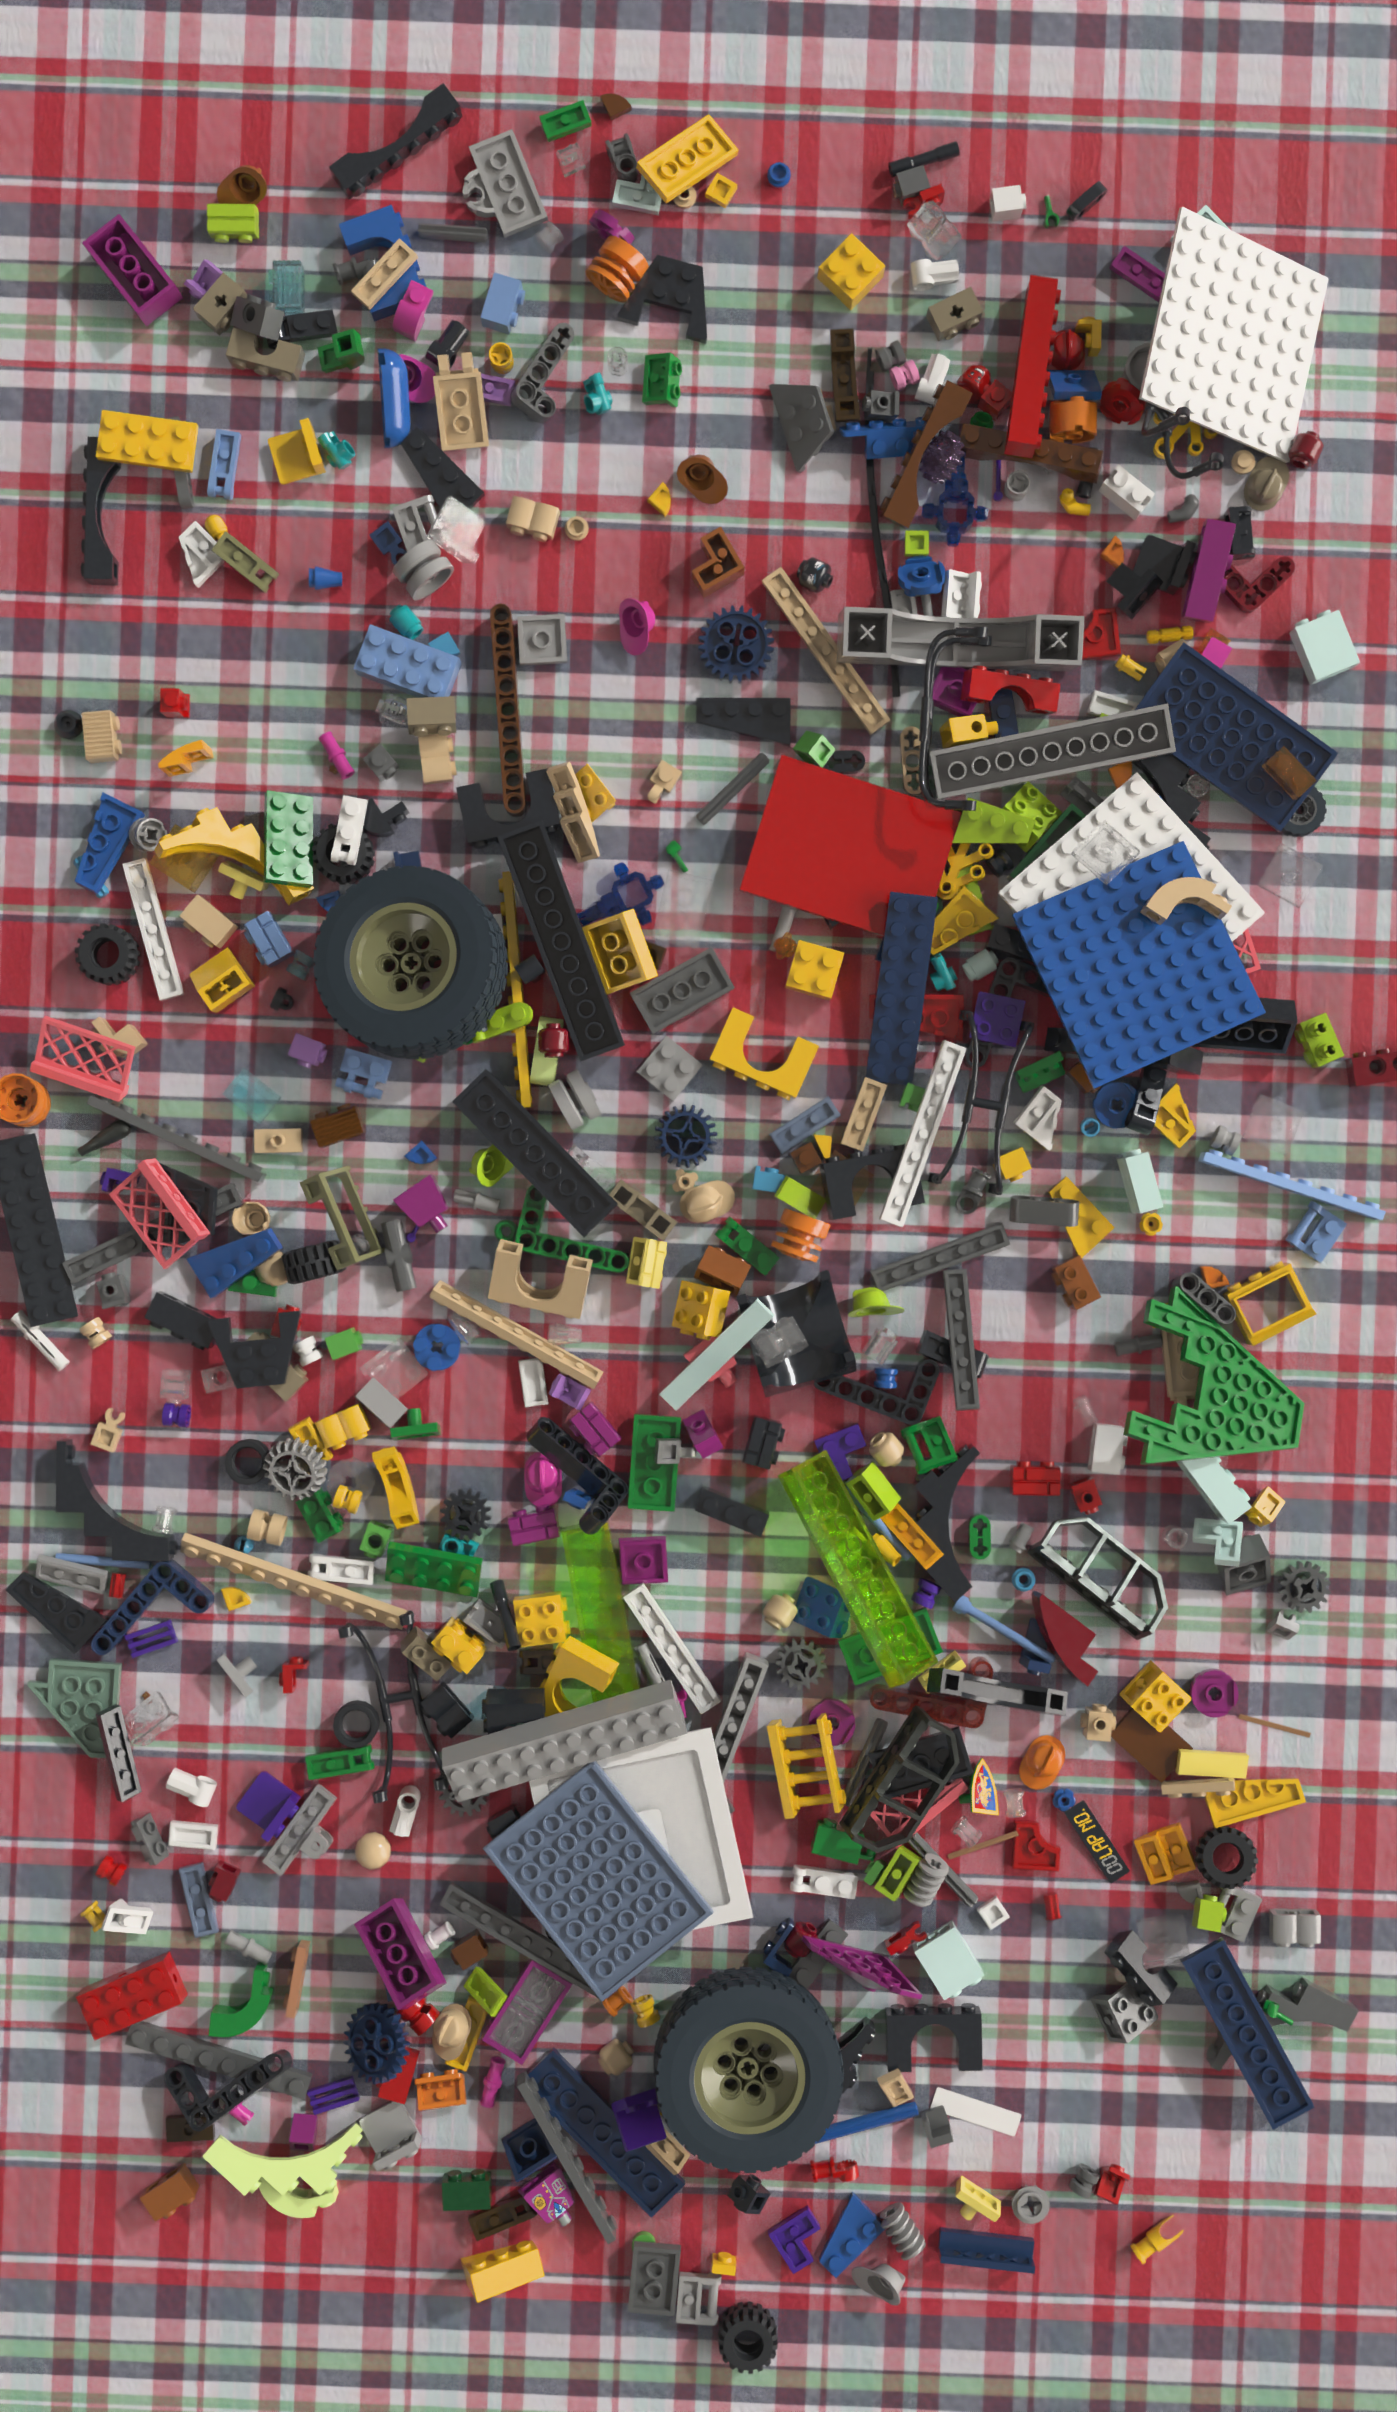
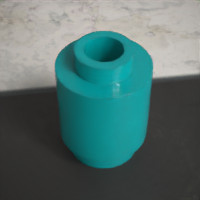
(406, 622)

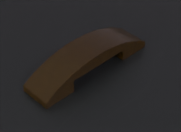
(844, 375)

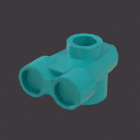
(597, 399)
(339, 452)
(944, 976)
(463, 1546)

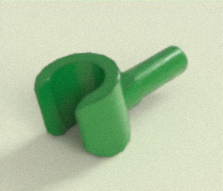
(1049, 213)
(672, 849)
(1271, 2009)

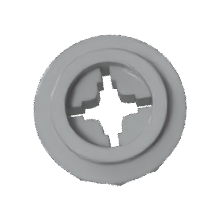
(1040, 2208)

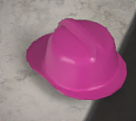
(419, 380)
(635, 623)
(542, 1480)

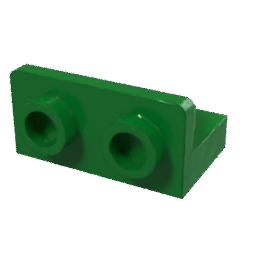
(661, 379)
(1040, 1072)
(321, 1515)

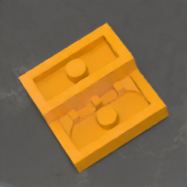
(180, 760)
(1165, 1853)

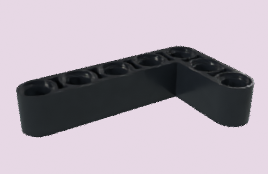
(1008, 983)
(880, 1396)
(583, 1469)
(229, 2094)

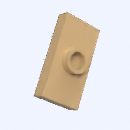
(278, 1140)
(895, 2087)

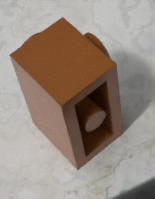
(722, 1270)
(1075, 1282)
(170, 2192)

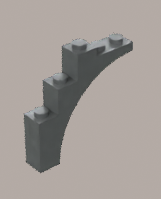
(1307, 2004)

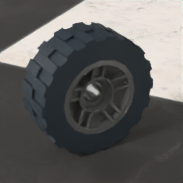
(1311, 818)

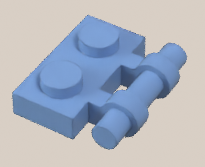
(365, 1066)

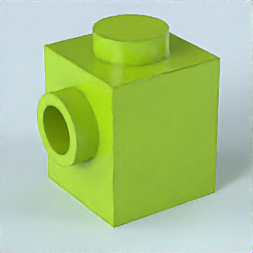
(1208, 1913)

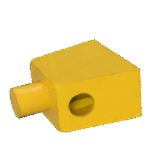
(966, 730)

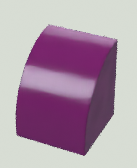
(303, 2132)

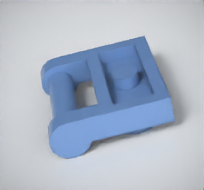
(1322, 1236)

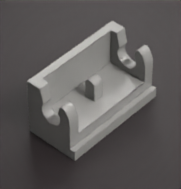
(381, 1403)
(487, 1622)

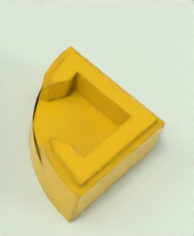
(661, 499)
(235, 1598)

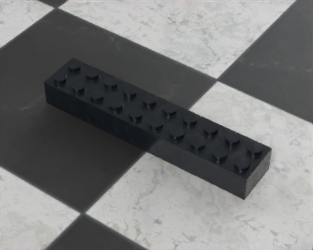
(561, 940)

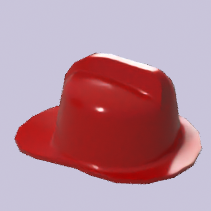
(1067, 351)

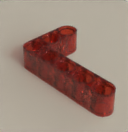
(962, 1707)

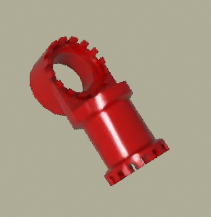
(844, 2170)

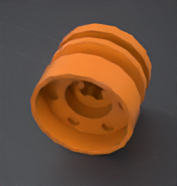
(616, 269)
(12, 1091)
(800, 1235)

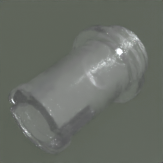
(1085, 1410)

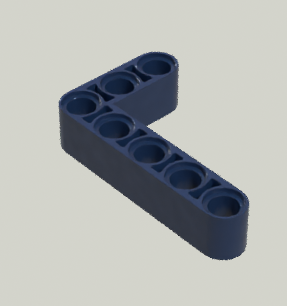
(146, 1599)

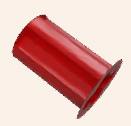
(117, 1585)
(1051, 1906)

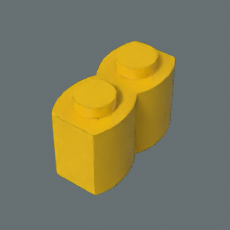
(342, 1426)

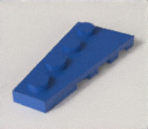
(106, 842)
(231, 1262)

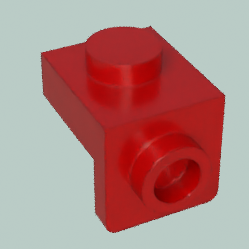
(287, 1677)
(1111, 2183)

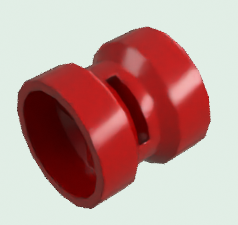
(111, 1870)

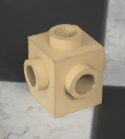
(1098, 1723)

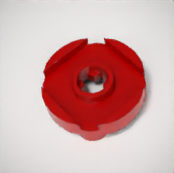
(1127, 393)

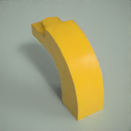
(397, 1486)

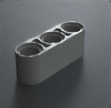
(1044, 1210)
(1214, 1300)

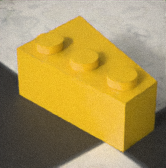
(502, 2269)

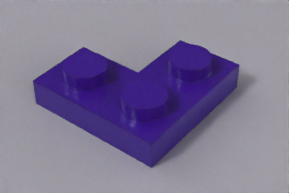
(839, 1444)
(789, 2238)

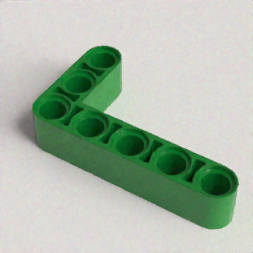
(561, 1243)

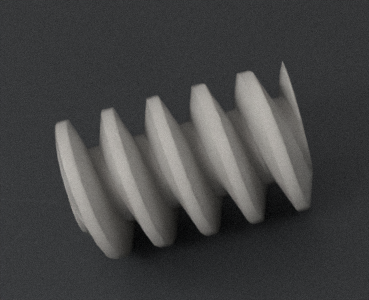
(926, 1880)
(903, 2229)

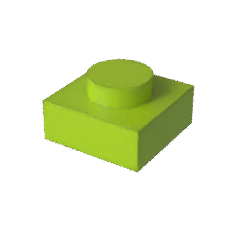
(916, 543)

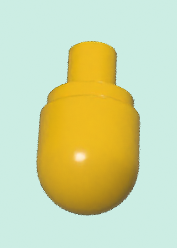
(215, 526)

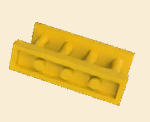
(787, 1780)

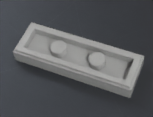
(71, 1574)

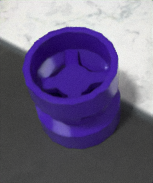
(179, 1415)
(924, 1598)

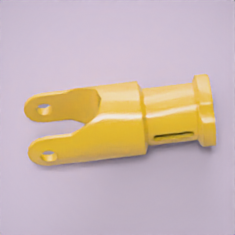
(1152, 2242)

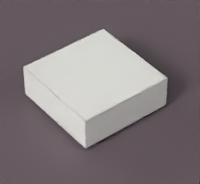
(993, 1912)

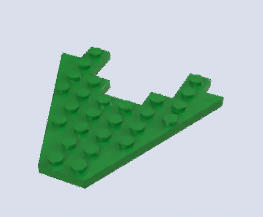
(1236, 1397)

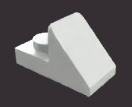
(127, 1918)

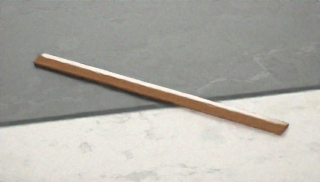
(1274, 1725)
(983, 1845)

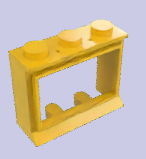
(1257, 1281)

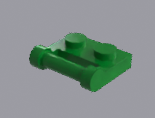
(936, 1442)

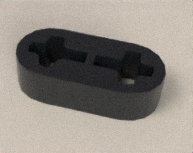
(1086, 201)
(846, 768)

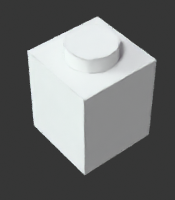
(1007, 203)

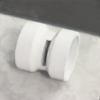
(307, 1351)

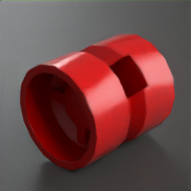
(420, 2016)

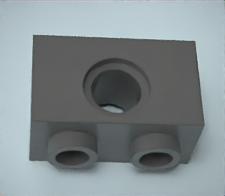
(257, 316)

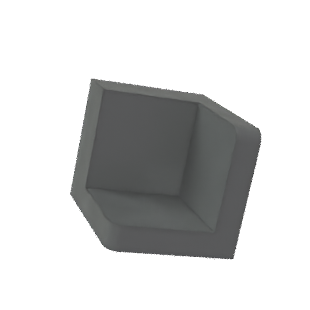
(937, 2126)

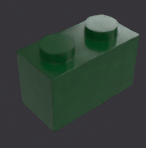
(466, 2190)

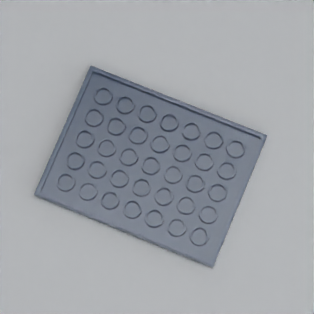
(598, 1880)

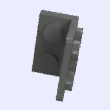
(1123, 2014)

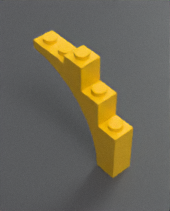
(212, 835)

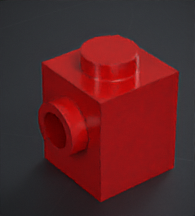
(995, 399)

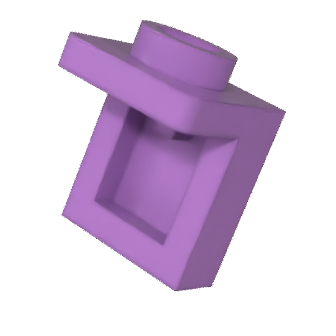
(203, 279)
(569, 1391)

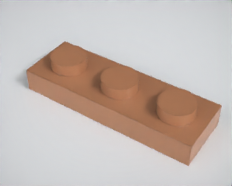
(296, 1979)

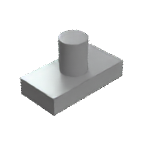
(238, 1672)

